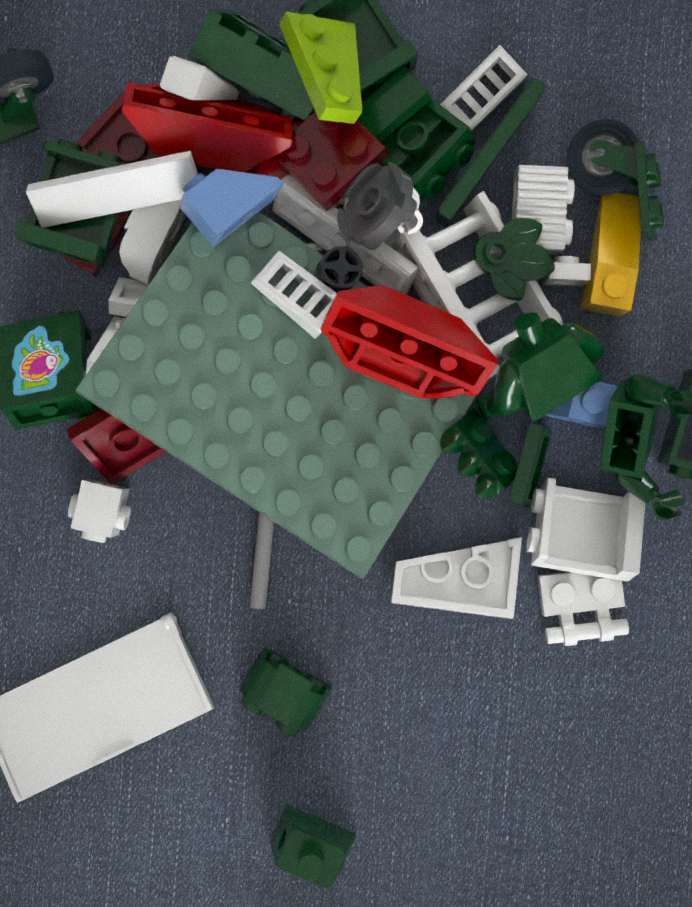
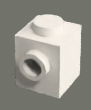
(99, 510)

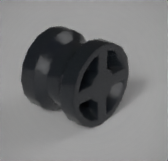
(342, 262)

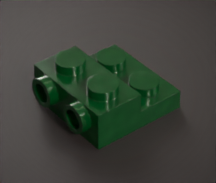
(429, 147)

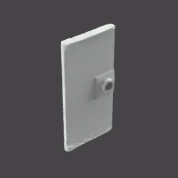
(98, 707)

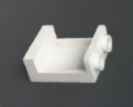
(586, 532)

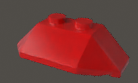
(217, 132)
(407, 343)

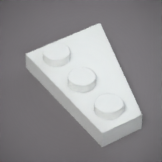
(463, 580)

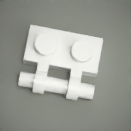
(574, 593)

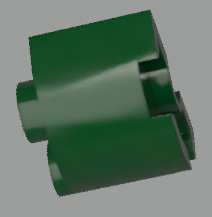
(283, 692)

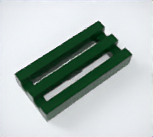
(530, 464)

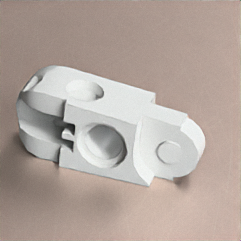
(150, 238)

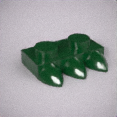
(480, 454)

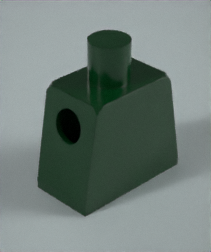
(311, 846)

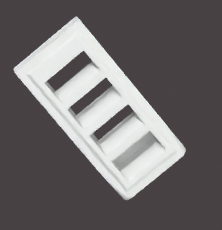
(508, 64)
(195, 81)
(288, 305)

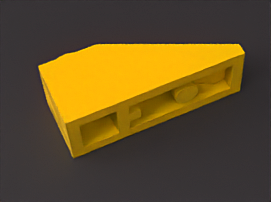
(614, 256)

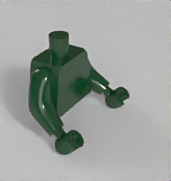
(542, 368)
(631, 433)

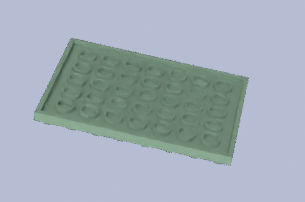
(262, 402)

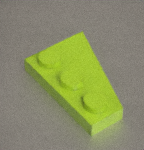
(327, 64)

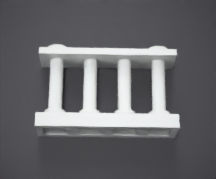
(439, 287)

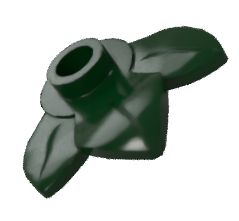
(520, 259)

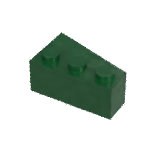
(252, 59)

